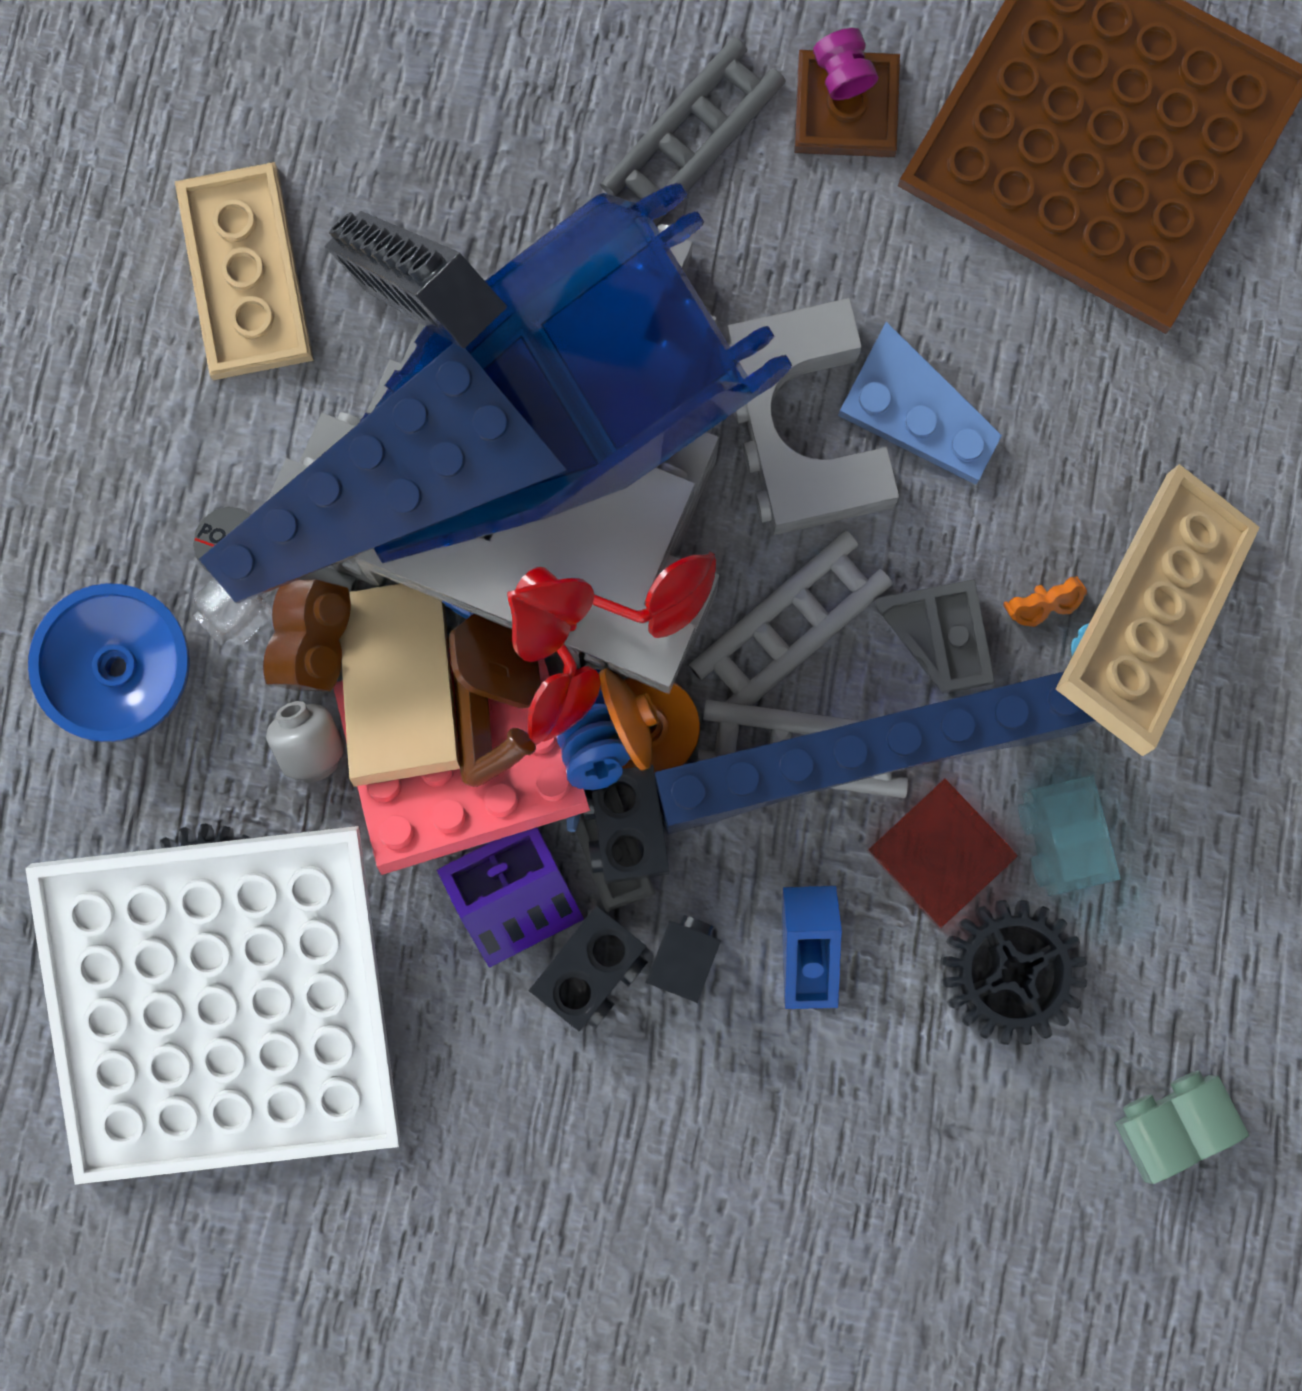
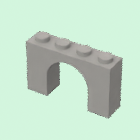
(797, 488)

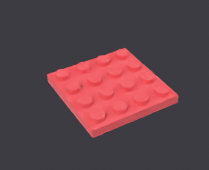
(441, 815)

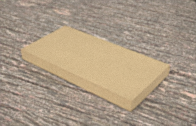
(243, 271)
(397, 686)

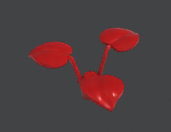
(550, 608)

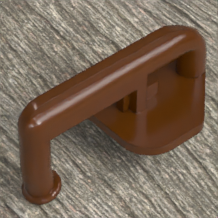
(484, 669)

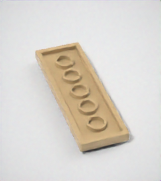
(1158, 611)

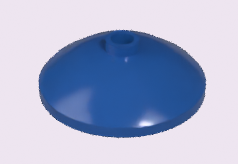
(75, 654)

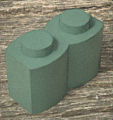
(1181, 1127)

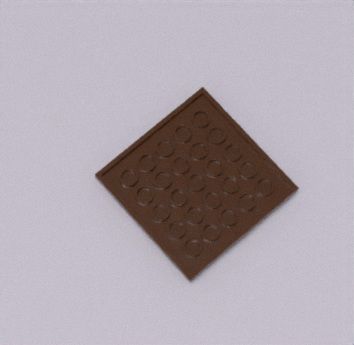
(1108, 142)

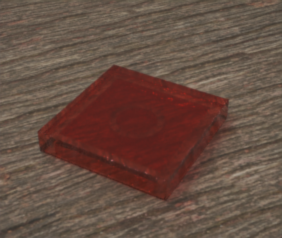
(942, 853)

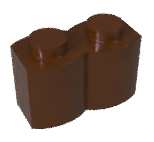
(306, 642)

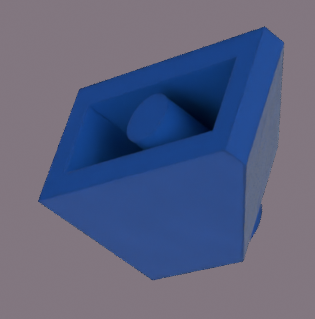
(811, 947)

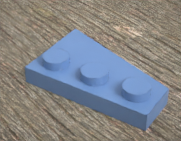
(918, 409)

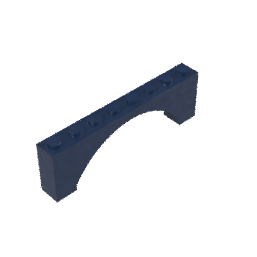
(814, 762)

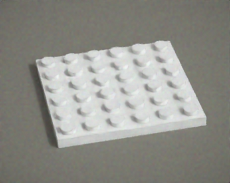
(214, 1004)

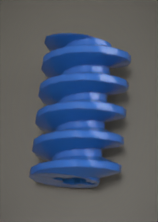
(593, 749)

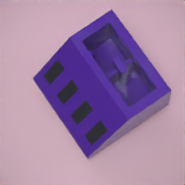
(510, 895)

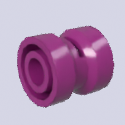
(844, 61)

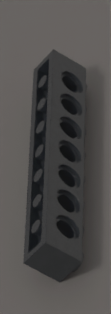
(415, 276)

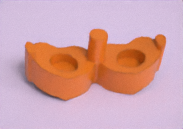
(1037, 606)

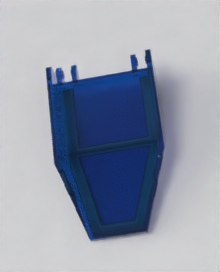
(600, 359)

